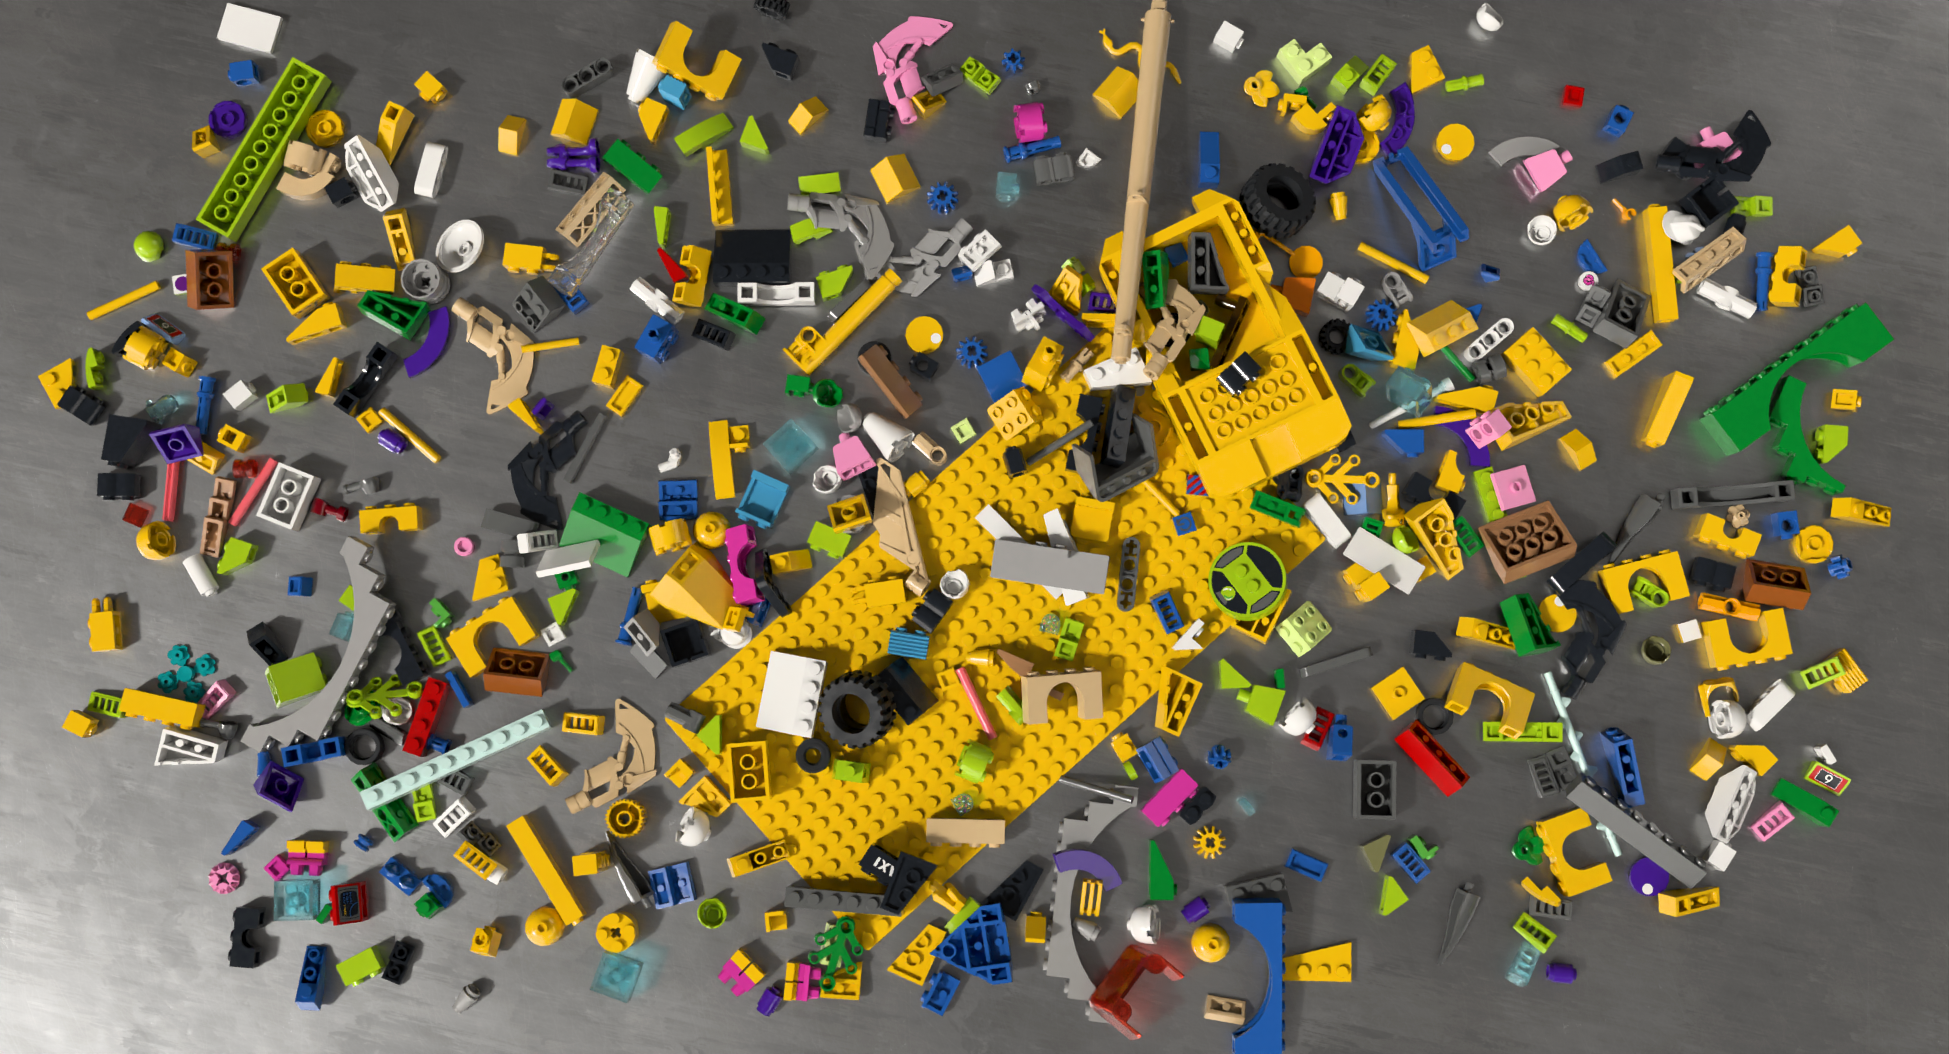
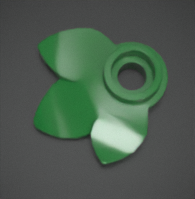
(1532, 846)

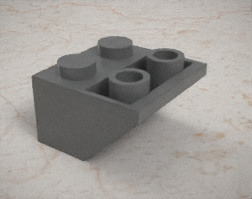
(538, 303)

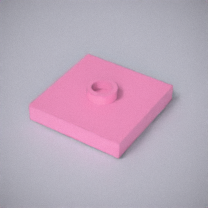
(1513, 487)

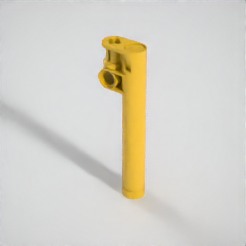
(812, 353)

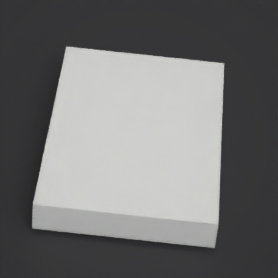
(249, 28)
(568, 558)

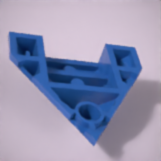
(980, 946)

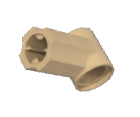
(929, 448)

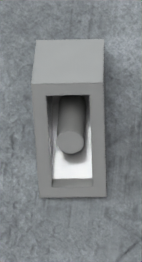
(644, 631)

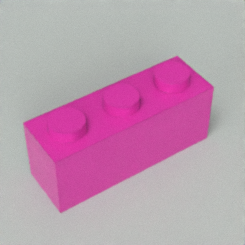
(1170, 798)

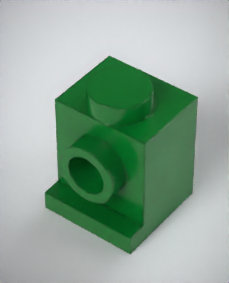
(798, 385)
(572, 581)
(428, 905)

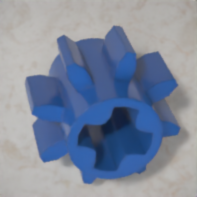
(1013, 66)
(1840, 566)
(1219, 756)

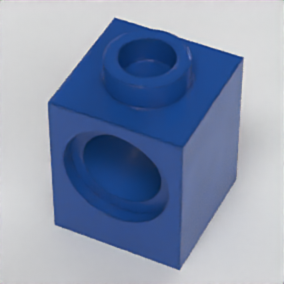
(244, 73)
(1614, 127)
(1792, 521)

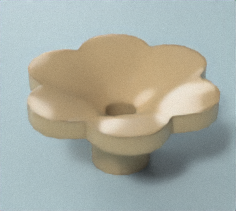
(1734, 516)

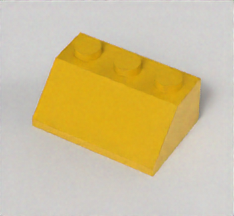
(1441, 327)

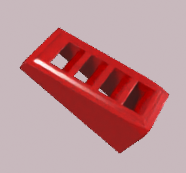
(672, 267)
(1311, 743)

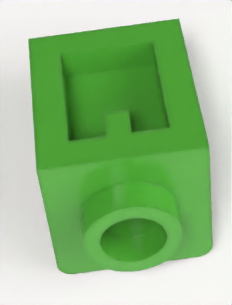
(442, 610)
(1419, 845)

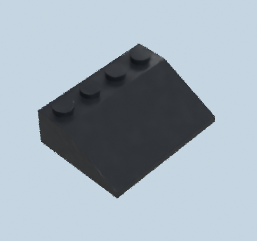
(752, 257)

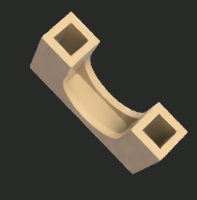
(1037, 687)

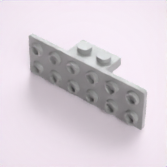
(1049, 566)

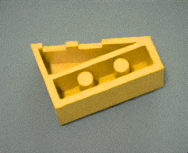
(1262, 628)

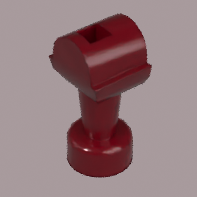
(323, 508)

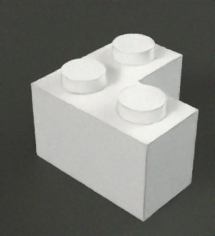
(1340, 292)

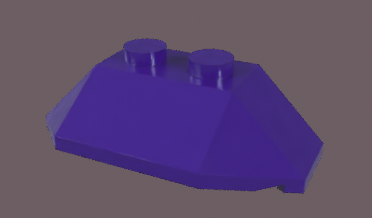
(1337, 147)

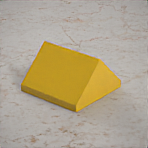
(1118, 91)
(574, 121)
(895, 177)
(849, 514)

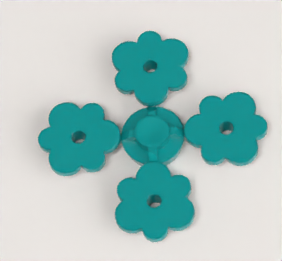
(186, 673)

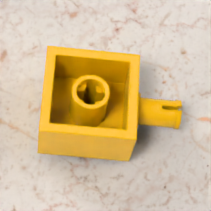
(1043, 364)

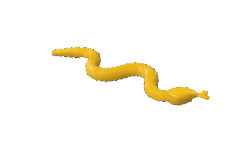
(1134, 45)

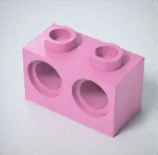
(1488, 428)

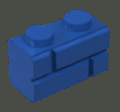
(1158, 759)

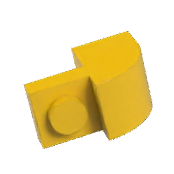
(1309, 121)

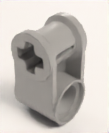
(1396, 291)

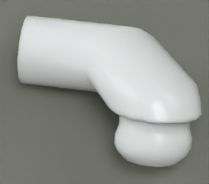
(673, 461)

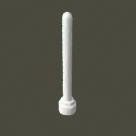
(1444, 386)

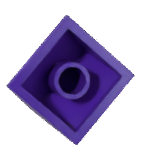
(178, 442)
(279, 786)

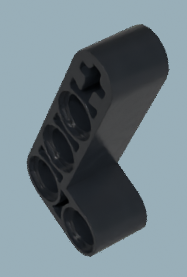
(1582, 563)

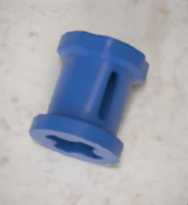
(433, 742)

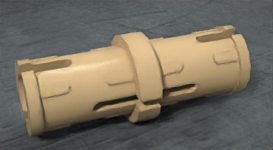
(1076, 365)

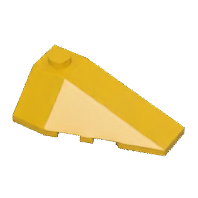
(1530, 420)
(1435, 530)

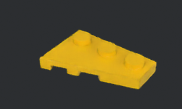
(916, 958)

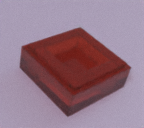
(135, 515)

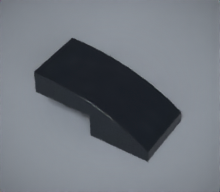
(118, 348)

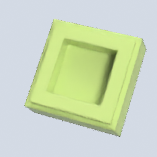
(963, 431)

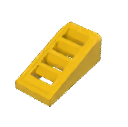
(330, 379)
(523, 411)
(595, 725)
(556, 775)
(463, 848)

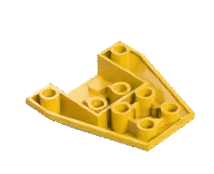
(697, 587)

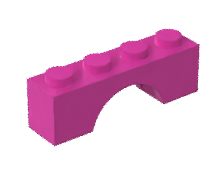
(740, 542)

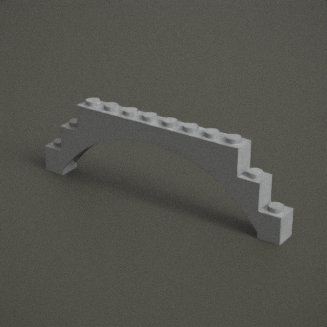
(369, 622)
(1062, 954)

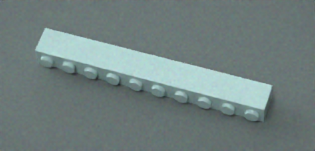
(455, 760)

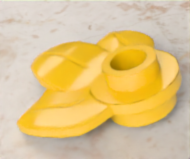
(1264, 87)

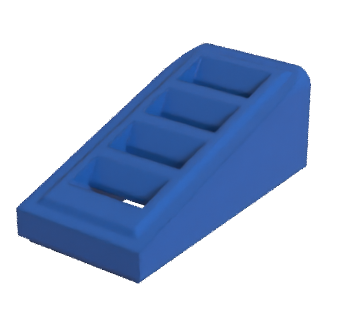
(183, 232)
(579, 305)
(1169, 601)
(240, 836)
(1399, 851)

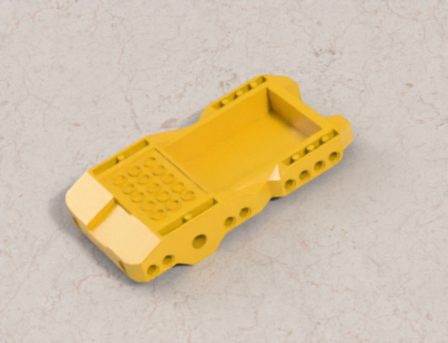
(1279, 417)

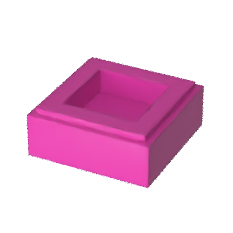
(277, 867)

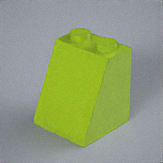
(295, 679)

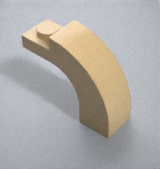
(312, 187)

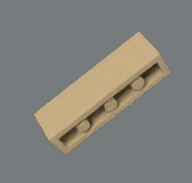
(965, 831)

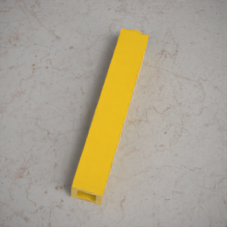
(1660, 265)
(546, 870)

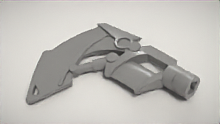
(875, 247)
(919, 279)

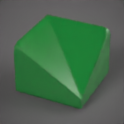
(1199, 359)

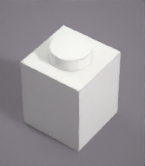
(1229, 37)
(241, 395)
(1719, 855)

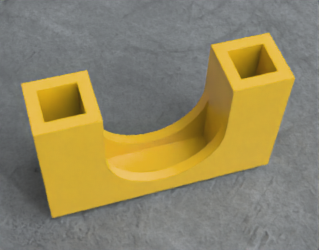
(670, 59)
(1665, 566)
(465, 640)
(1773, 643)
(1515, 699)
(1554, 832)

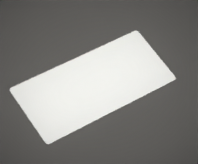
(1380, 556)

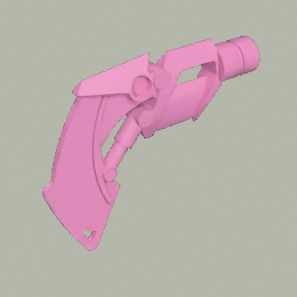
(914, 31)

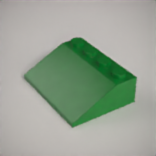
(618, 533)

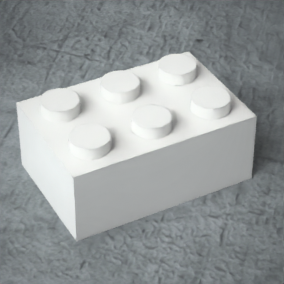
(288, 497)

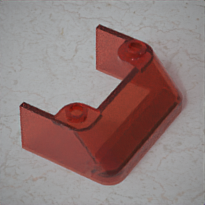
(1118, 981)

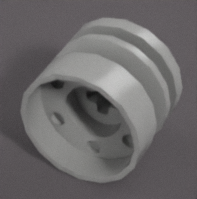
(415, 279)

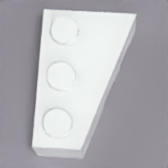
(1109, 374)
(189, 746)

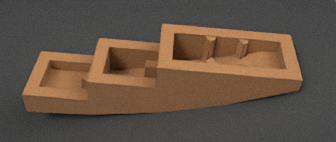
(219, 513)
(1021, 667)

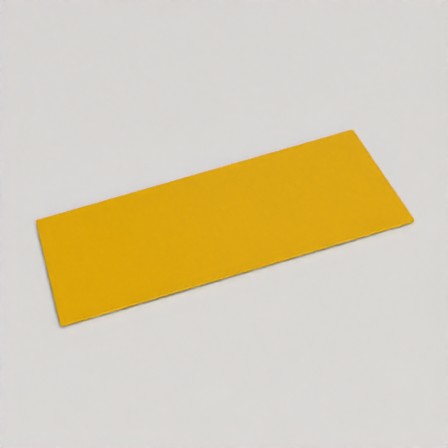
(914, 766)

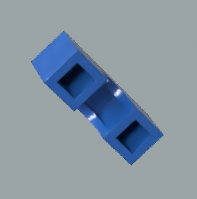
(313, 752)

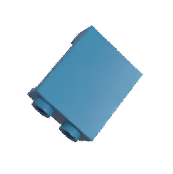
(762, 500)

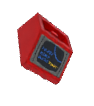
(348, 903)

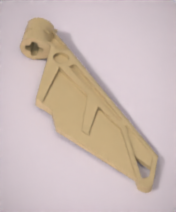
(896, 526)

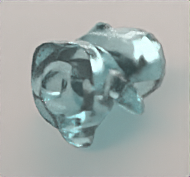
(162, 407)

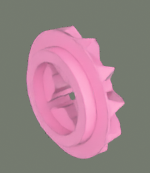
(232, 878)

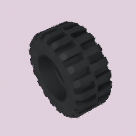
(1287, 185)
(839, 722)

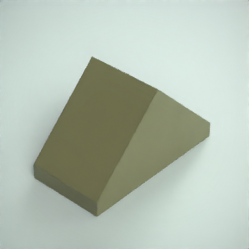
(1375, 850)

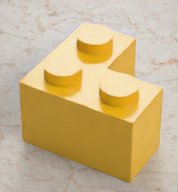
(1367, 584)

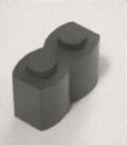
(1053, 169)

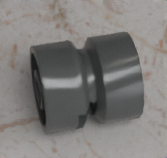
(1487, 369)
(511, 556)

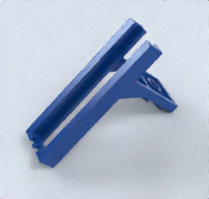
(1432, 246)

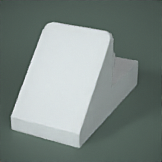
(993, 272)
(1186, 641)

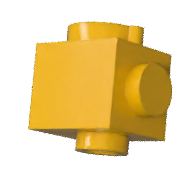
(486, 941)

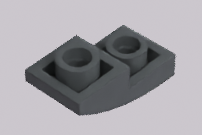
(1811, 290)
(483, 842)

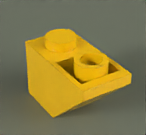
(1754, 756)

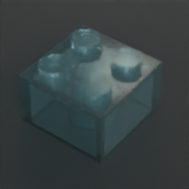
(1409, 391)
(790, 446)
(296, 899)
(616, 976)

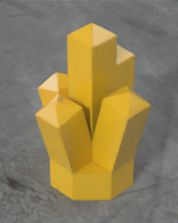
(947, 896)

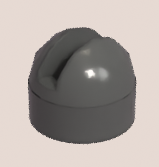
(1033, 87)

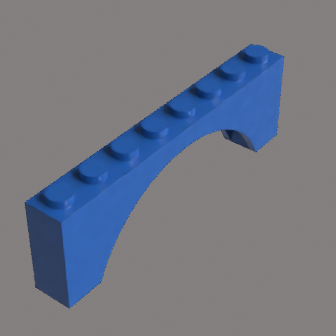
(1264, 920)

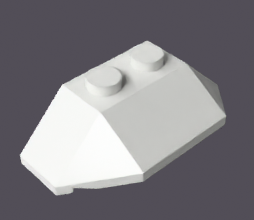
(371, 173)
(1730, 802)

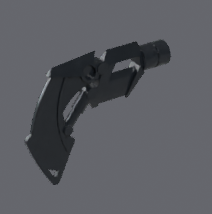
(1753, 143)
(535, 503)
(1585, 596)

